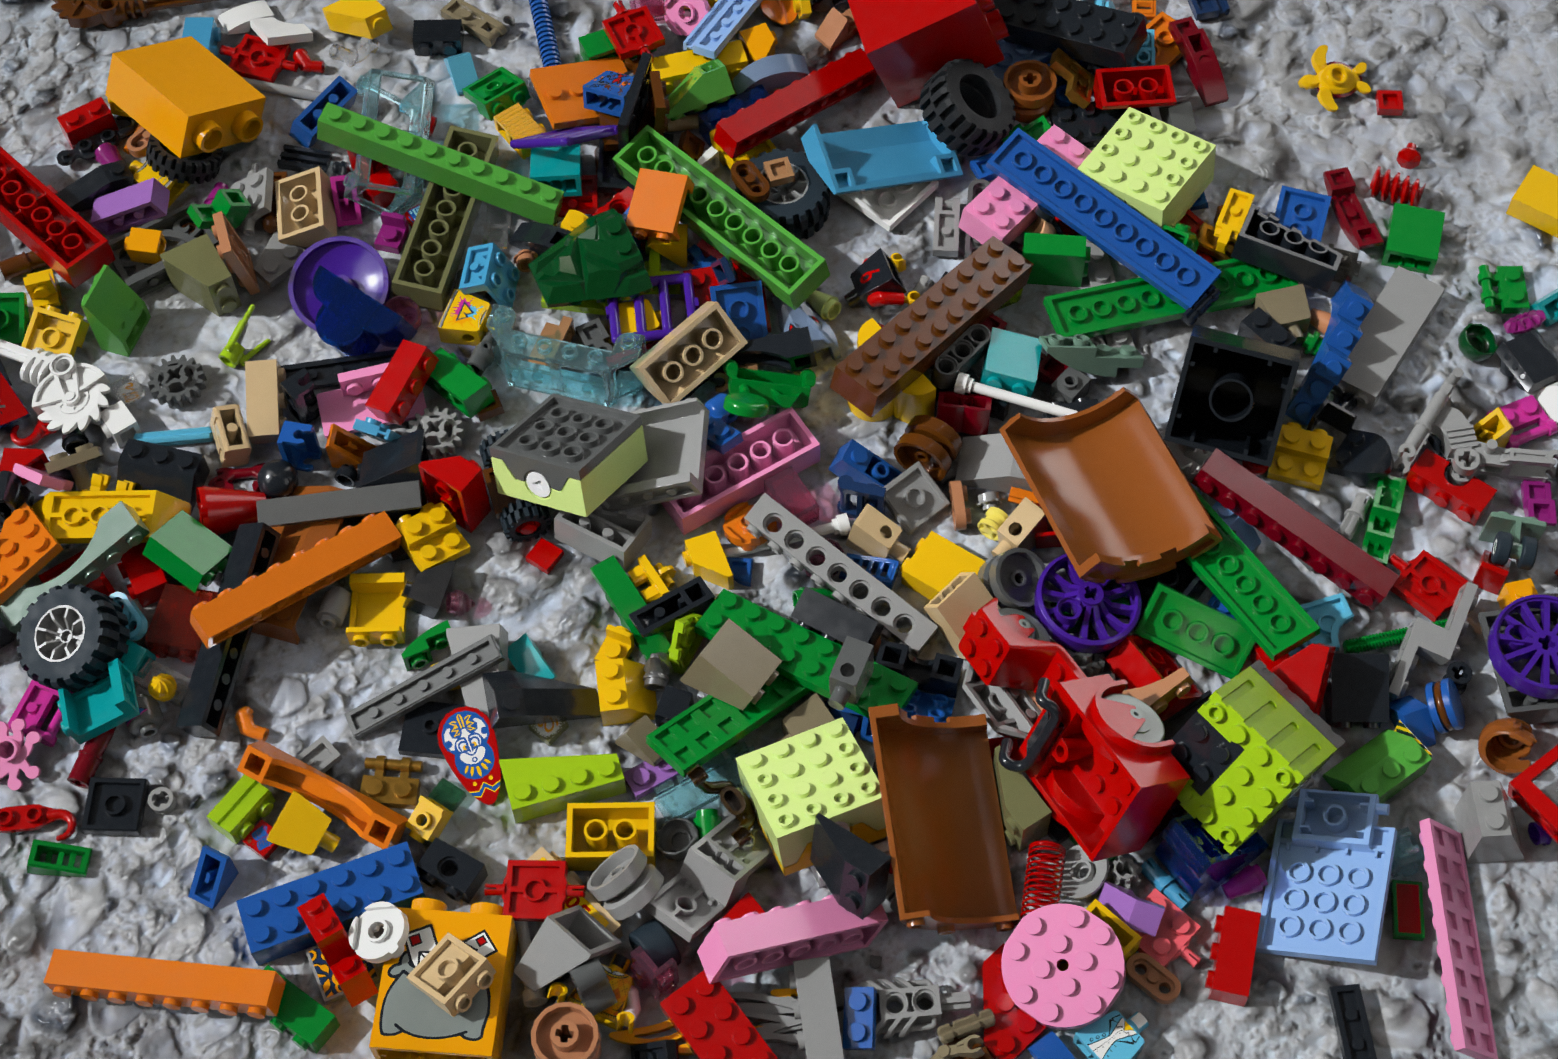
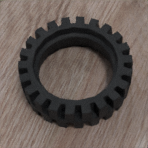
(182, 169)

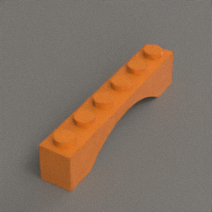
(364, 815)

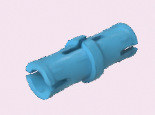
(1165, 884)

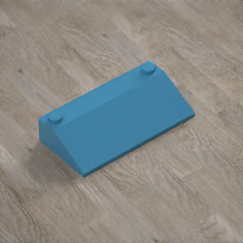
(879, 157)

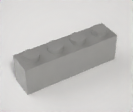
(816, 1009)

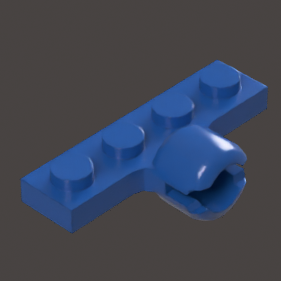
(720, 434)

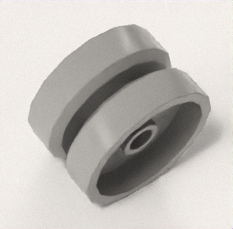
(625, 882)

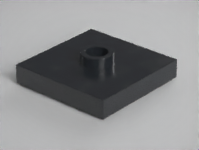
(421, 730)
(115, 806)

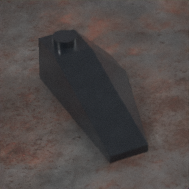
(530, 699)

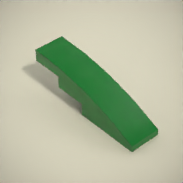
(1383, 518)
(624, 600)

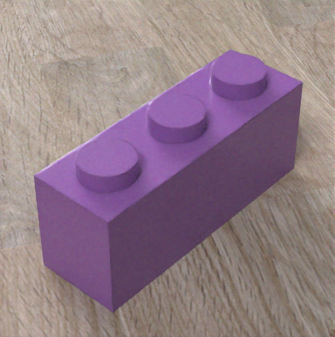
(130, 207)

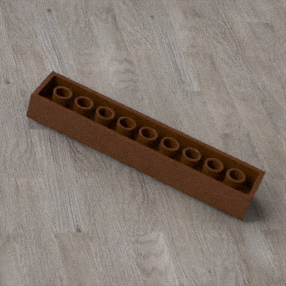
(929, 326)

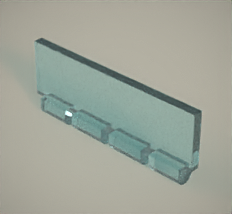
(686, 798)

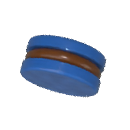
(1445, 705)

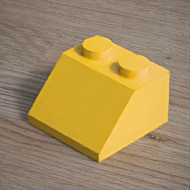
(623, 692)

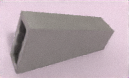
(462, 637)

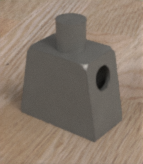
(850, 672)

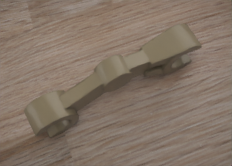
(962, 1049)

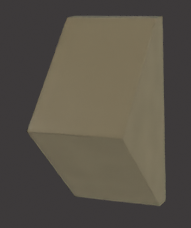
(634, 741)

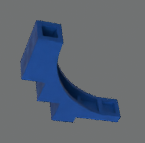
(1332, 360)

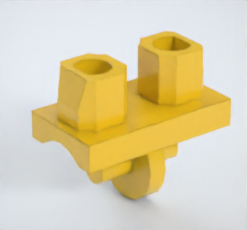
(645, 573)

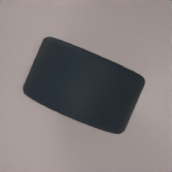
(655, 942)

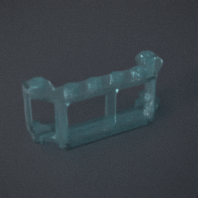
(550, 379)

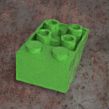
(700, 87)
(114, 313)

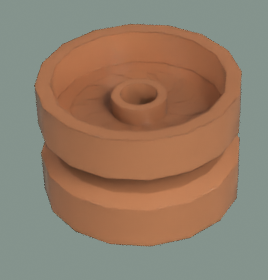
(563, 1023)

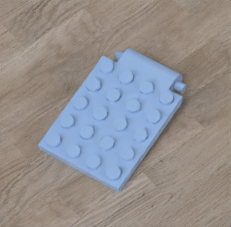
(1328, 879)

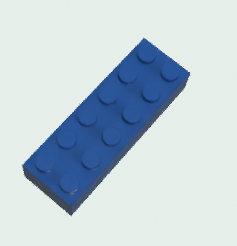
(276, 926)

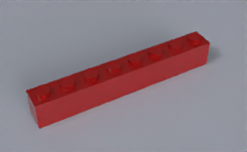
(794, 103)

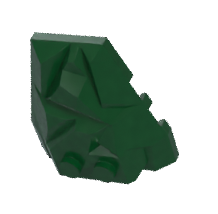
(592, 264)

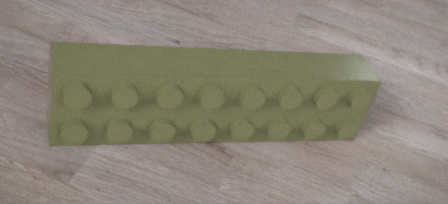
(442, 229)

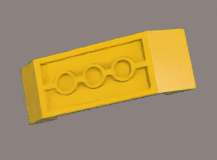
(75, 514)

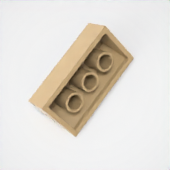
(689, 353)

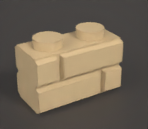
(230, 435)

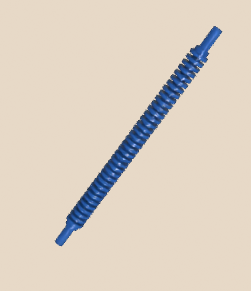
(545, 33)

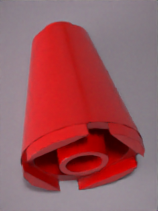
(226, 508)

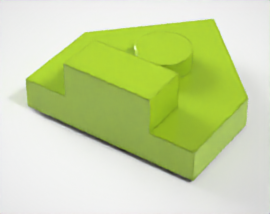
(684, 642)

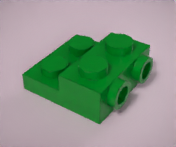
(497, 92)

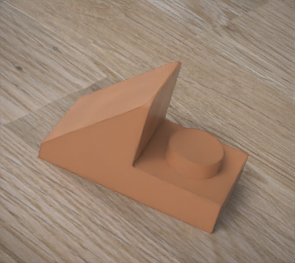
(836, 28)

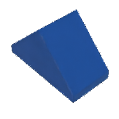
(1415, 717)
(212, 877)

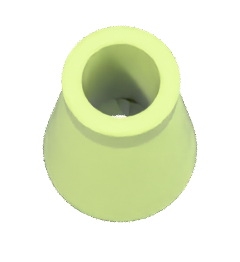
(824, 304)

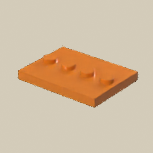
(562, 90)

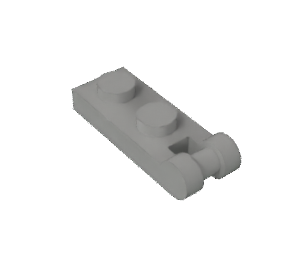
(946, 227)

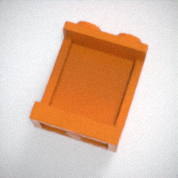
(658, 204)

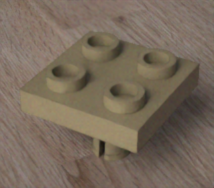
(75, 463)

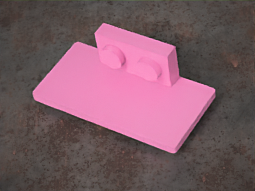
(349, 402)

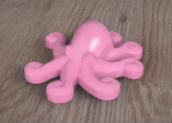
(15, 753)

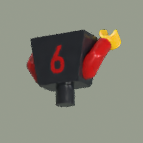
(879, 282)

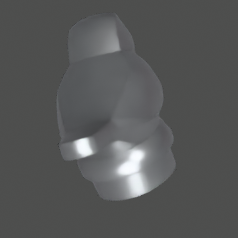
(657, 671)

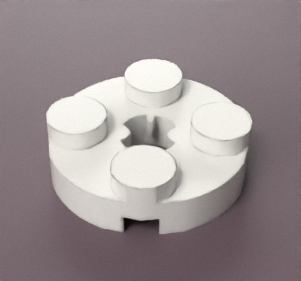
(390, 943)

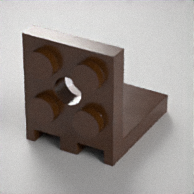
(653, 115)

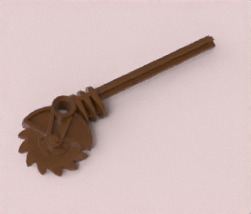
(112, 12)

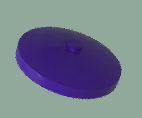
(348, 259)

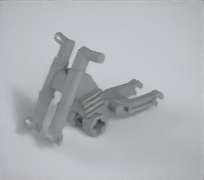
(1463, 450)

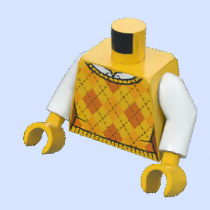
(618, 1015)

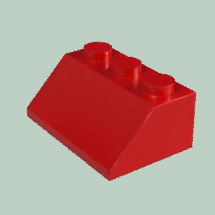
(1134, 87)
(459, 487)
(1144, 663)

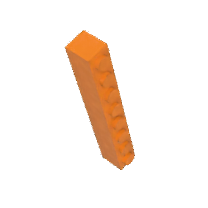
(294, 579)
(165, 983)

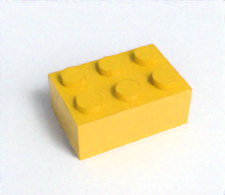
(601, 829)

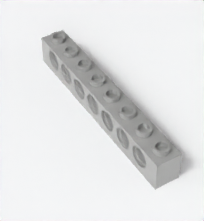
(768, 510)

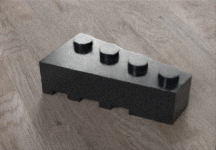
(1285, 251)

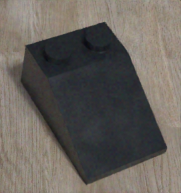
(849, 867)

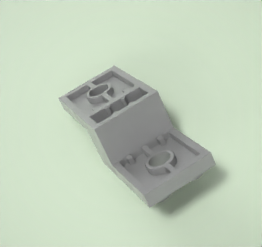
(709, 879)

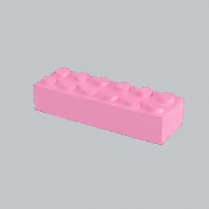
(1005, 210)
(742, 470)
(784, 936)

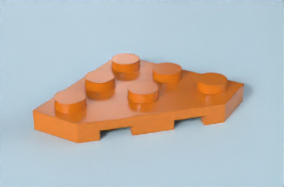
(24, 549)

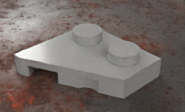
(276, 261)

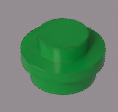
(1312, 343)

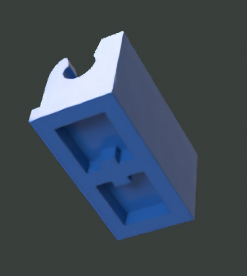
(298, 443)

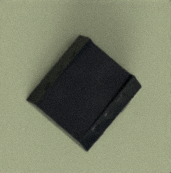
(1529, 360)

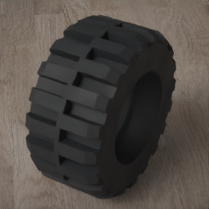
(967, 107)

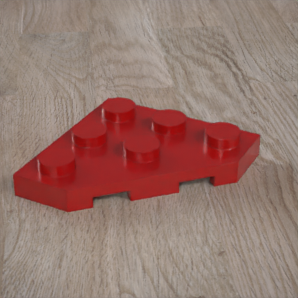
(1013, 1028)

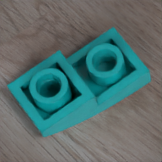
(528, 658)

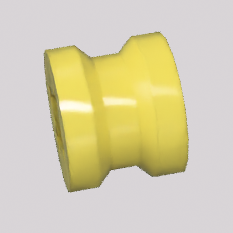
(990, 524)

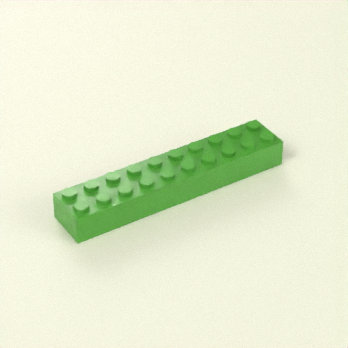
(730, 221)

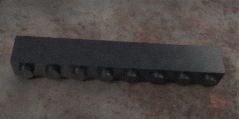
(219, 666)

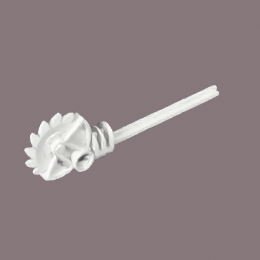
(66, 390)

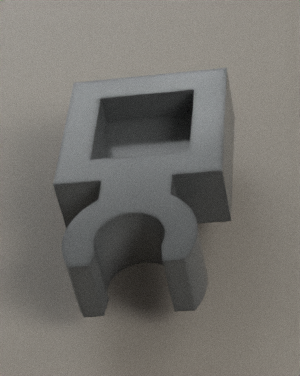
(594, 335)

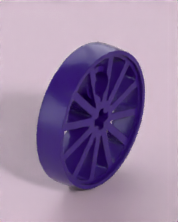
(1089, 602)
(1536, 645)

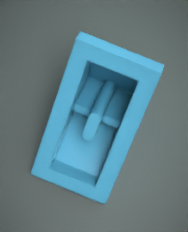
(461, 70)

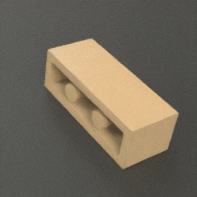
(264, 400)

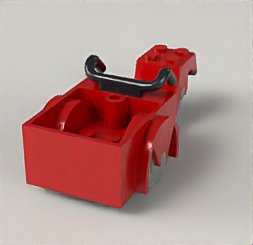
(1091, 747)

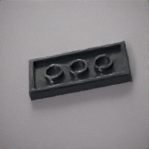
(635, 102)

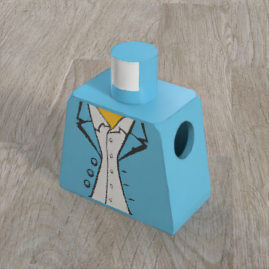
(1112, 1037)

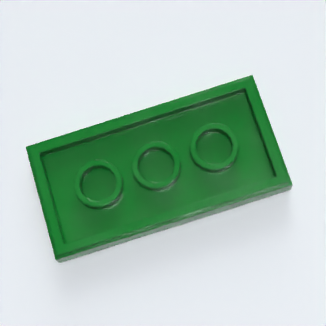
(1195, 631)

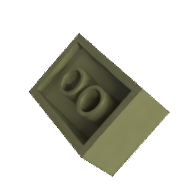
(1021, 808)

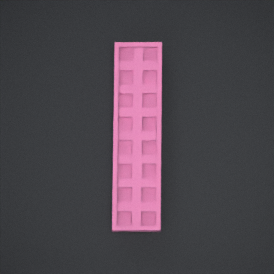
(1457, 941)

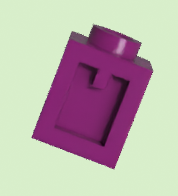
(392, 232)

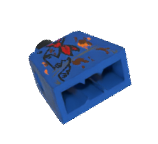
(607, 92)

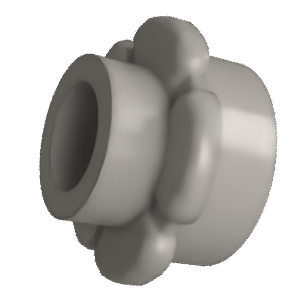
(988, 500)

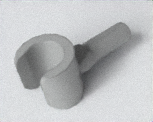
(506, 19)

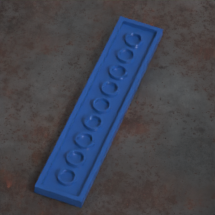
(1103, 219)

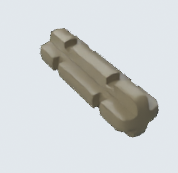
(966, 1026)

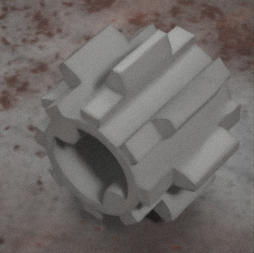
(1124, 865)

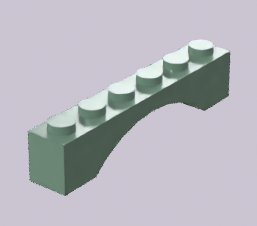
(114, 536)

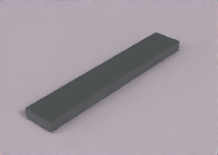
(340, 504)
(424, 687)

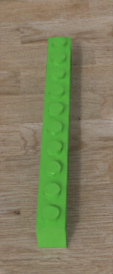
(439, 164)

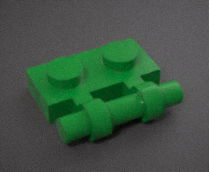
(1511, 288)

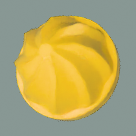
(162, 687)

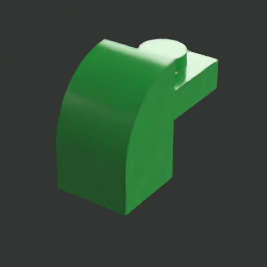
(229, 201)

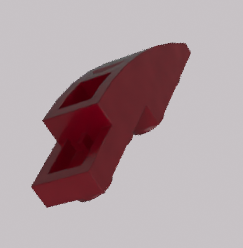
(1201, 61)

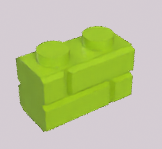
(241, 809)

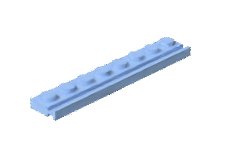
(719, 26)

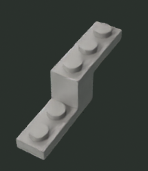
(1432, 641)

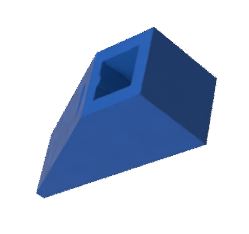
(862, 465)

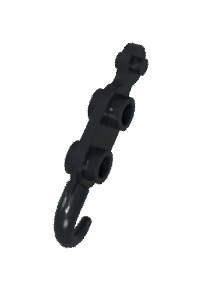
(86, 147)

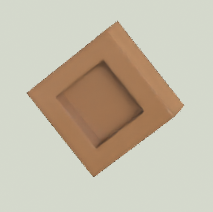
(779, 171)

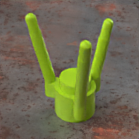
(233, 351)

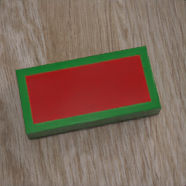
(1407, 910)

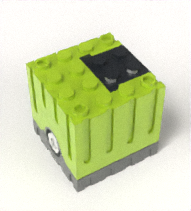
(1249, 754)

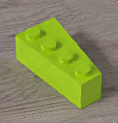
(548, 783)

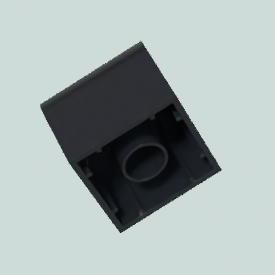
(1217, 394)

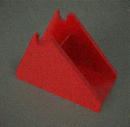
(1308, 673)

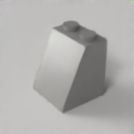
(1488, 824)
(563, 944)

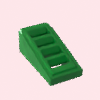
(47, 868)

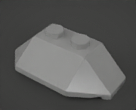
(1006, 709)

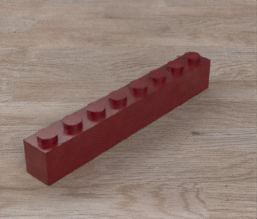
(1295, 529)

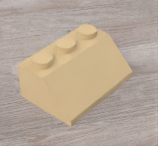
(305, 208)

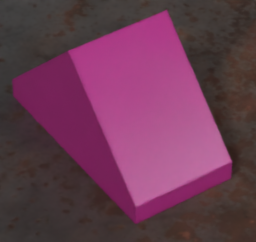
(346, 210)

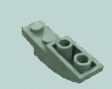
(1084, 356)

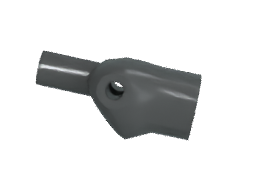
(482, 355)

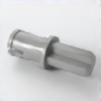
(1355, 515)

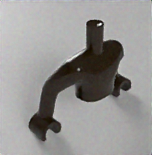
(732, 798)

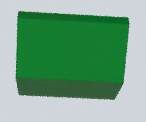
(13, 317)

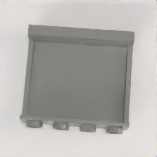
(675, 454)

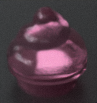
(458, 603)

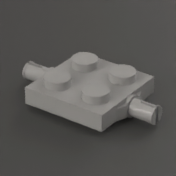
(258, 191)

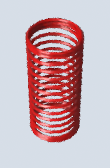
(1044, 857)

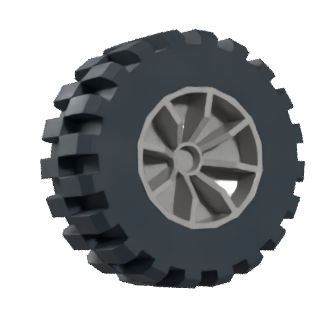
(798, 205)
(72, 637)

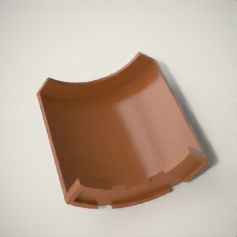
(1111, 490)
(943, 822)

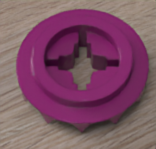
(1525, 322)

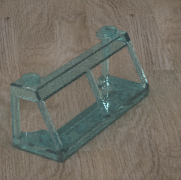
(416, 106)

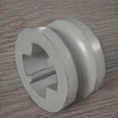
(159, 793)

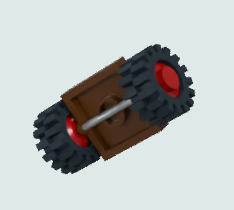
(518, 517)

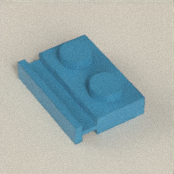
(375, 430)

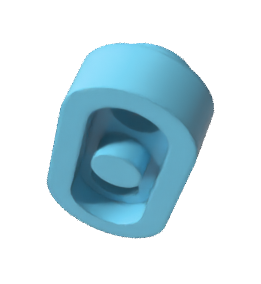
(133, 615)

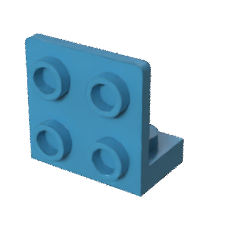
(490, 271)

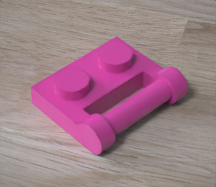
(1524, 414)
(35, 708)

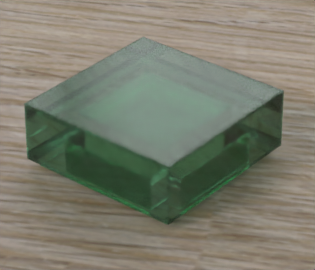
(448, 795)

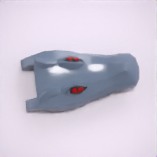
(821, 333)

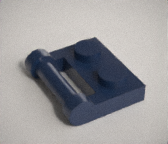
(865, 493)

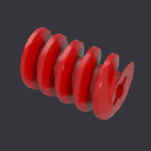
(1395, 188)

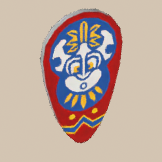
(472, 752)

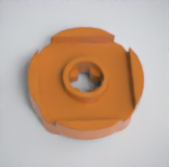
(736, 531)

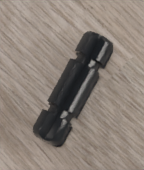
(1201, 306)

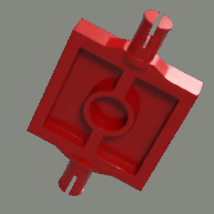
(632, 31)
(257, 60)
(1426, 584)
(535, 889)

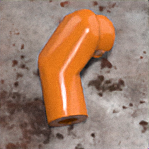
(246, 725)

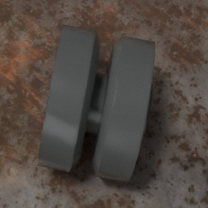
(1013, 577)

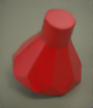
(1409, 157)

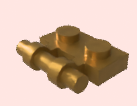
(392, 791)

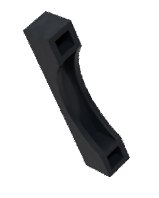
(787, 350)

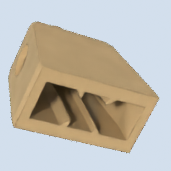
(1020, 527)
(876, 536)

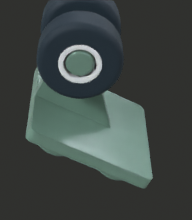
(1513, 538)

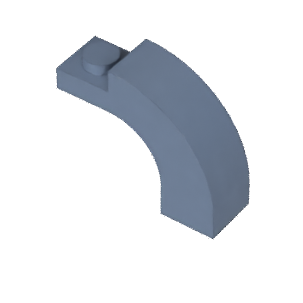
(772, 72)

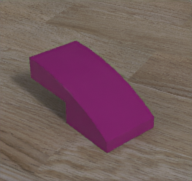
(1538, 501)

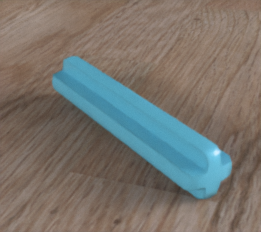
(177, 437)

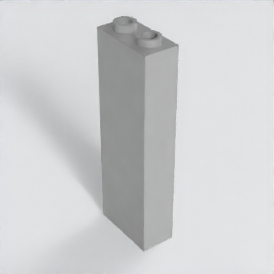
(1388, 335)

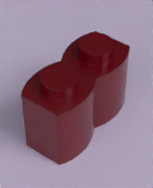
(965, 412)

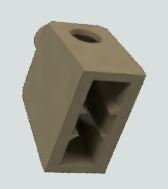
(1288, 308)
(806, 717)

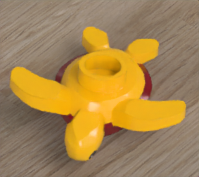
(1333, 79)

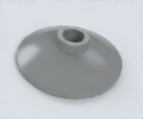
(1075, 867)

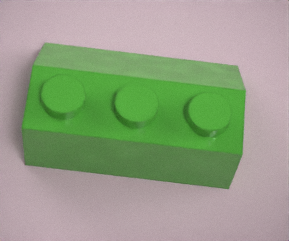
(1380, 766)

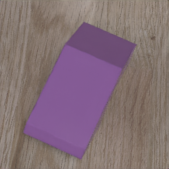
(1133, 911)

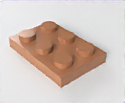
(235, 252)

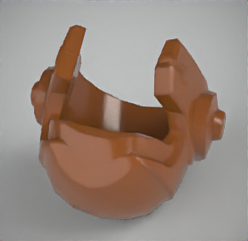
(1504, 743)

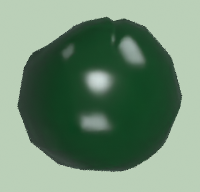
(1477, 342)

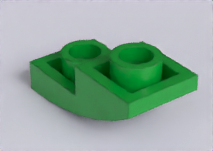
(419, 651)

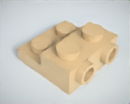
(452, 975)

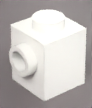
(118, 423)

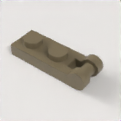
(474, 21)

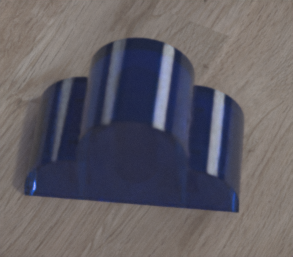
(353, 320)
(1198, 859)

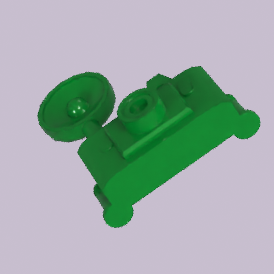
(761, 392)

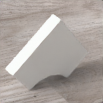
(279, 33)

